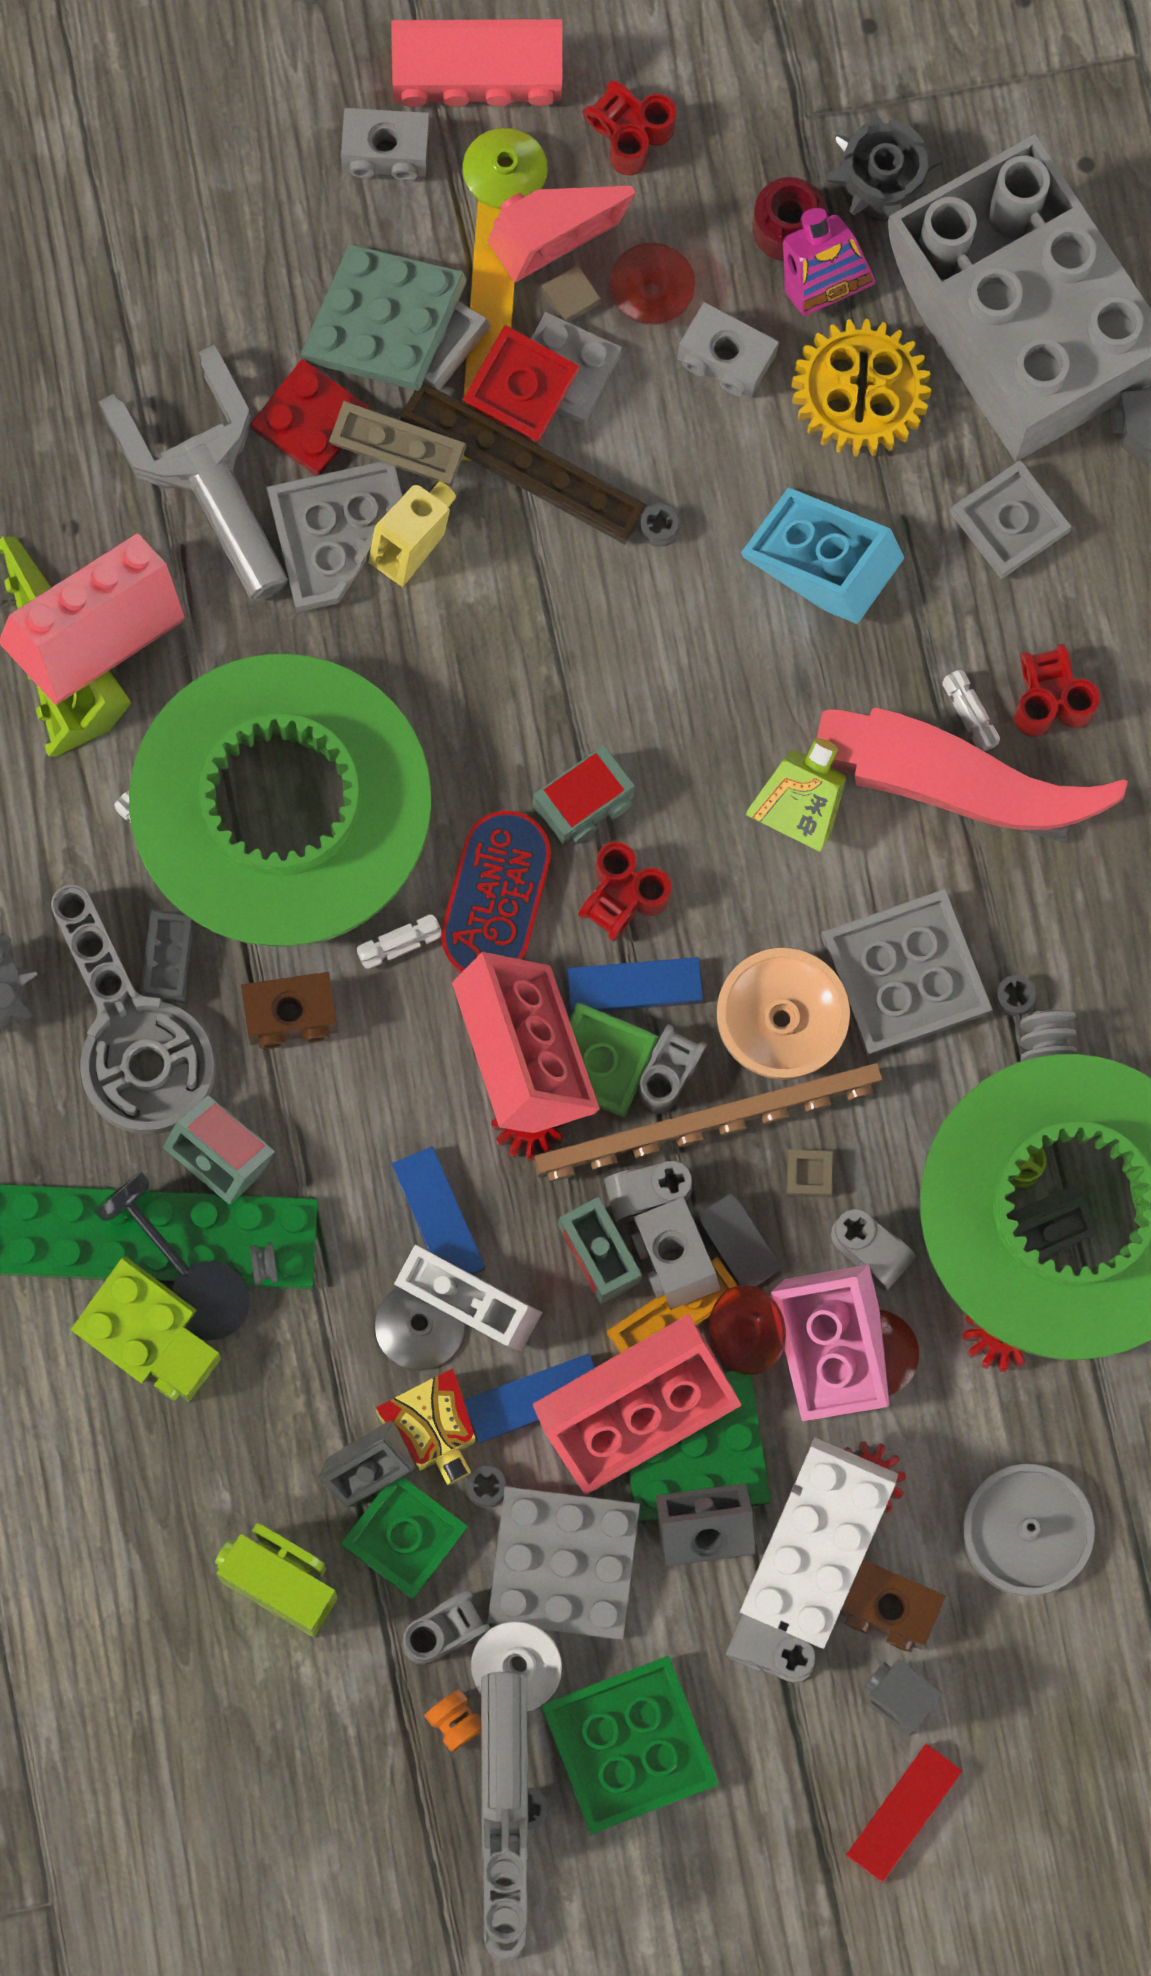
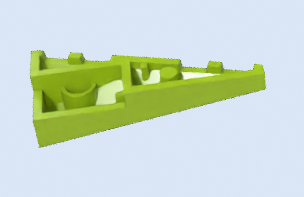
(90, 709)

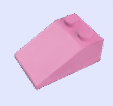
(834, 1342)

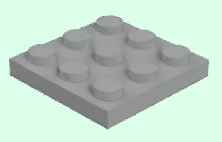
(906, 972)
(564, 1562)

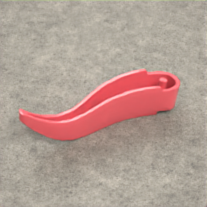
(947, 772)

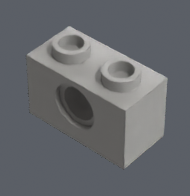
(368, 127)
(717, 330)
(669, 1229)

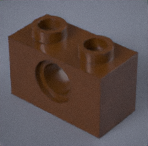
(266, 998)
(918, 1604)

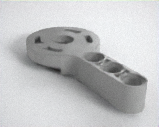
(128, 1027)

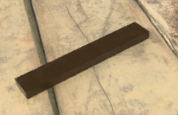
(526, 463)

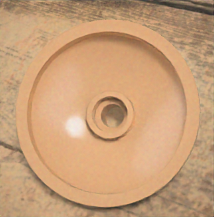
(785, 984)

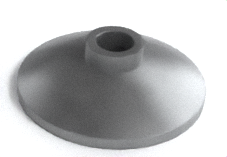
(415, 1348)

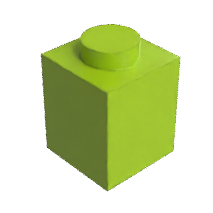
(184, 1366)

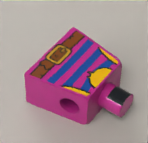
(823, 263)

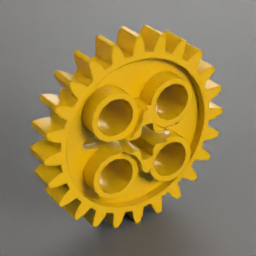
(899, 391)

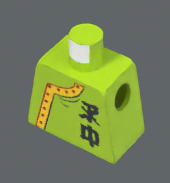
(802, 795)

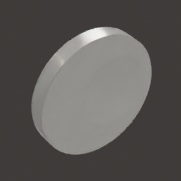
(1028, 1530)

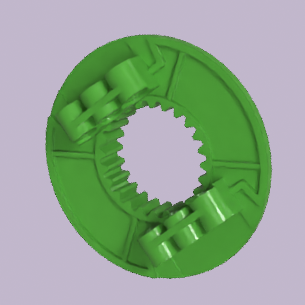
(303, 896)
(967, 1210)

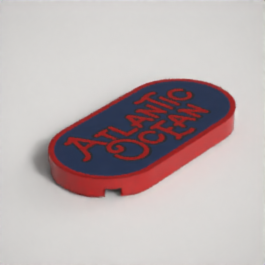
(496, 889)

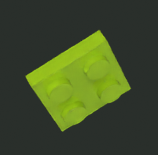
(132, 1319)

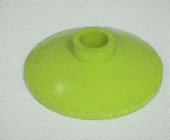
(494, 183)

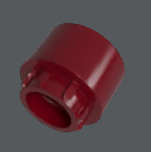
(779, 198)

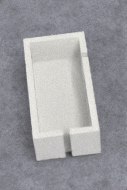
(819, 1542)

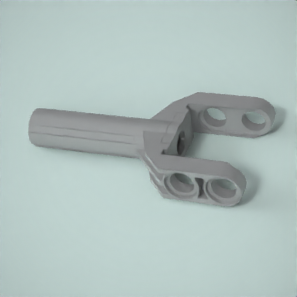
(206, 468)
(504, 1808)

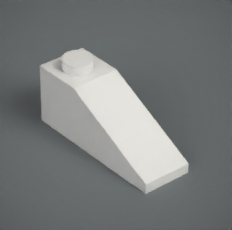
(468, 1298)

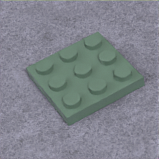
(384, 317)

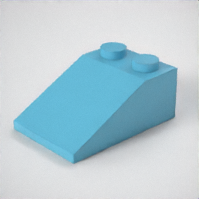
(825, 554)

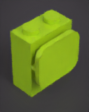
(276, 1578)

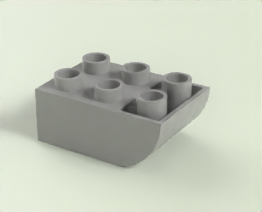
(1024, 297)

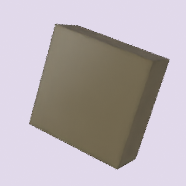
(571, 294)
(809, 1173)

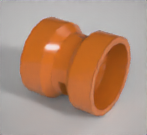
(447, 1713)

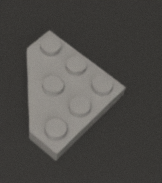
(329, 528)

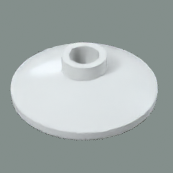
(521, 1639)

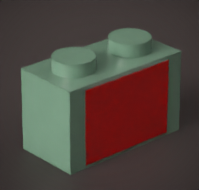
(584, 797)
(218, 1149)
(599, 1250)

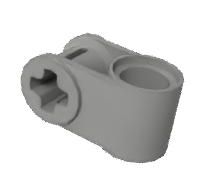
(672, 1063)
(641, 1191)
(880, 1249)
(446, 1628)
(762, 1649)

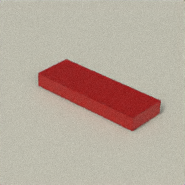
(903, 1813)

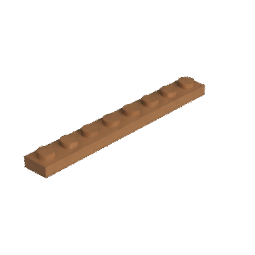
(689, 1128)

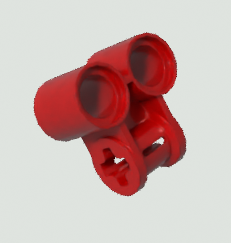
(625, 122)
(1049, 685)
(618, 895)

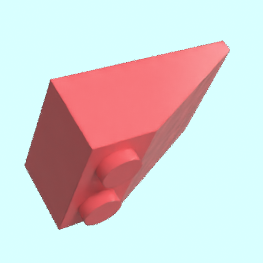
(553, 223)

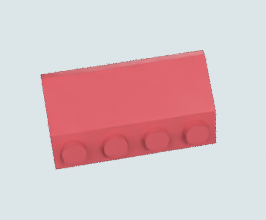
(477, 61)
(93, 619)
(524, 1043)
(636, 1404)

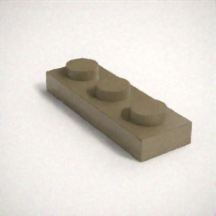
(397, 443)

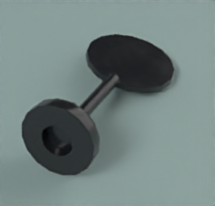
(208, 1286)

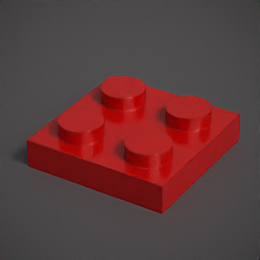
(521, 384)
(303, 417)

